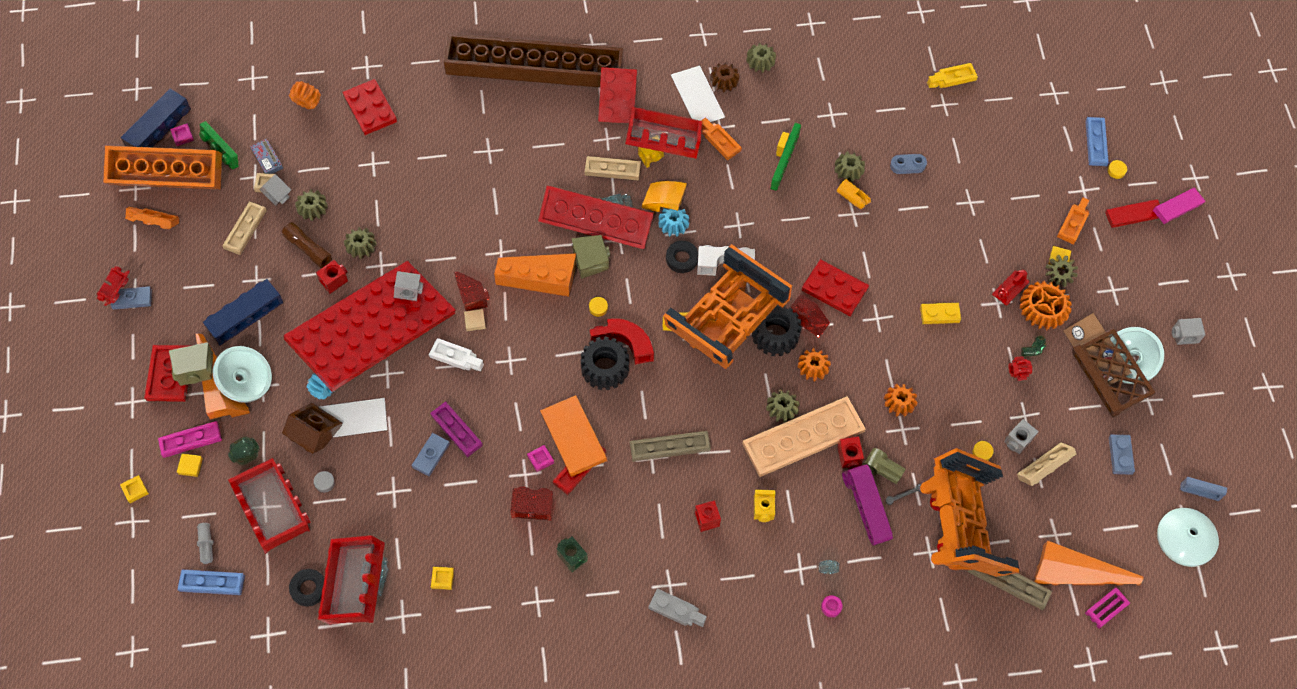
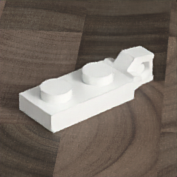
(455, 355)

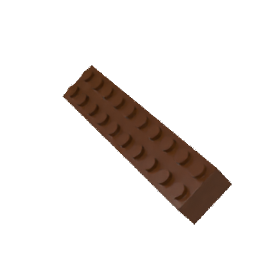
(529, 60)

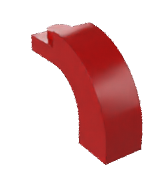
(628, 334)

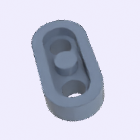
(908, 164)

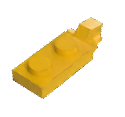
(953, 76)

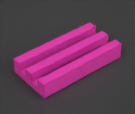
(1095, 618)

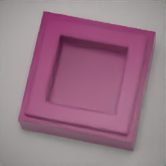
(182, 134)
(540, 458)

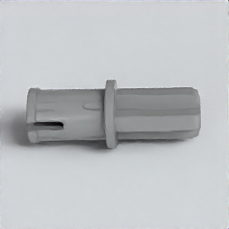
(205, 543)

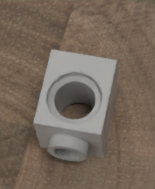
(276, 190)
(407, 286)
(1188, 331)
(1024, 430)

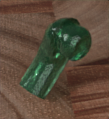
(1036, 349)

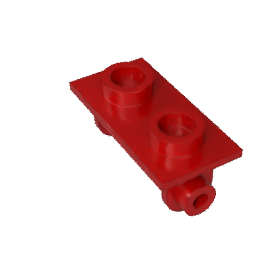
(1011, 287)
(110, 292)

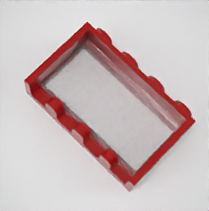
(664, 132)
(269, 504)
(351, 580)

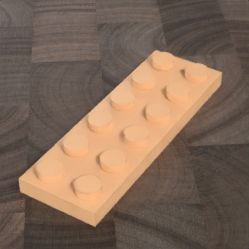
(803, 436)

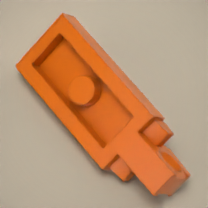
(720, 139)
(152, 217)
(1074, 222)

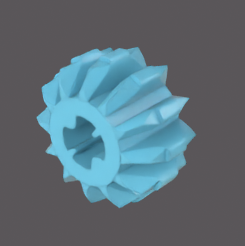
(673, 221)
(318, 388)

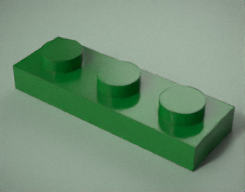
(216, 143)

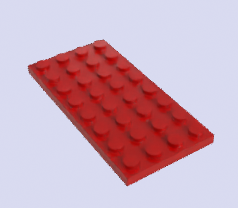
(366, 328)

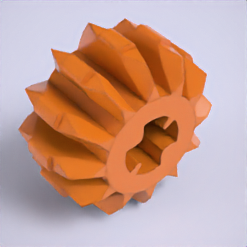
(305, 95)
(816, 359)
(895, 399)

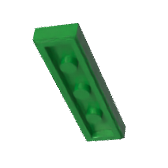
(786, 155)

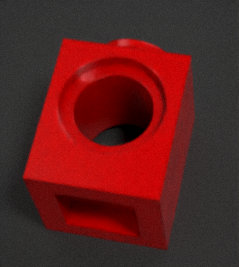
(332, 283)
(853, 445)
(707, 516)

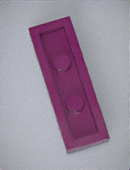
(456, 429)

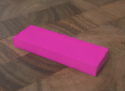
(1179, 205)
(189, 439)

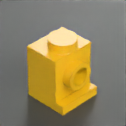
(648, 156)
(766, 497)

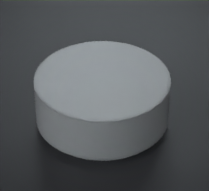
(324, 481)

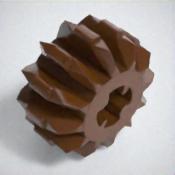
(724, 77)

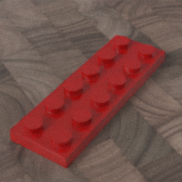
(596, 217)

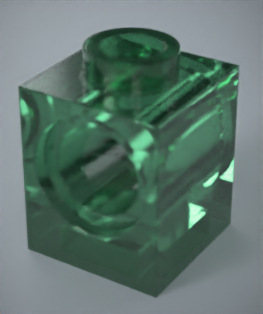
(575, 561)

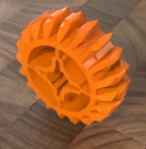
(1047, 299)

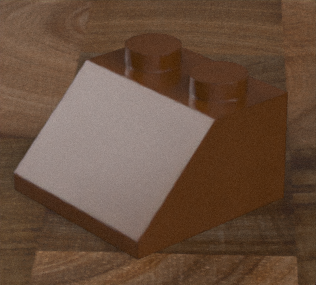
(311, 427)

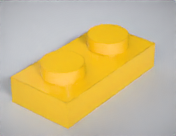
(940, 313)

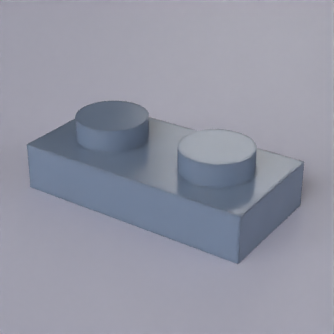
(1121, 454)

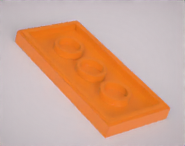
(573, 435)

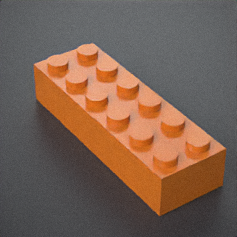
(162, 167)

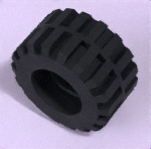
(778, 343)
(605, 377)

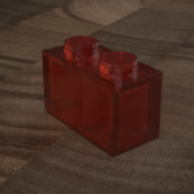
(532, 503)

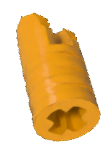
(853, 194)

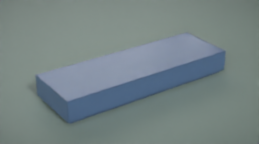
(1096, 141)
(211, 582)

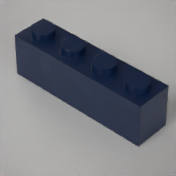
(157, 121)
(242, 312)

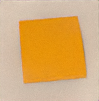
(664, 194)

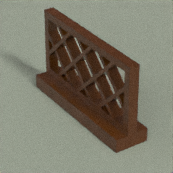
(1096, 377)

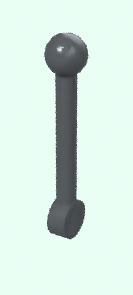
(889, 500)

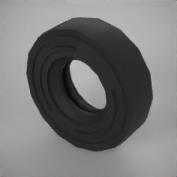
(682, 267)
(296, 582)

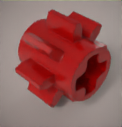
(1020, 368)

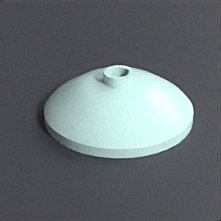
(1145, 345)
(249, 367)
(1180, 544)

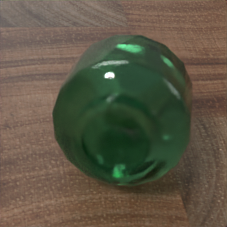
(243, 450)

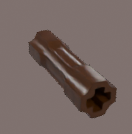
(307, 245)

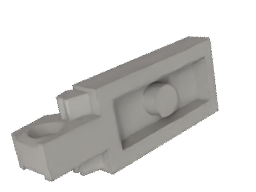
(676, 609)

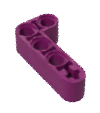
(869, 503)

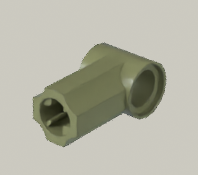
(880, 464)

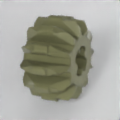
(761, 57)
(849, 166)
(311, 205)
(360, 243)
(1058, 263)
(783, 412)

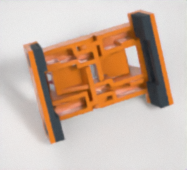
(733, 308)
(963, 514)

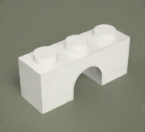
(711, 257)

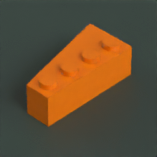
(537, 273)

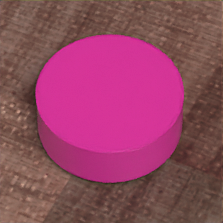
(831, 606)

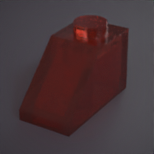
(471, 292)
(810, 315)

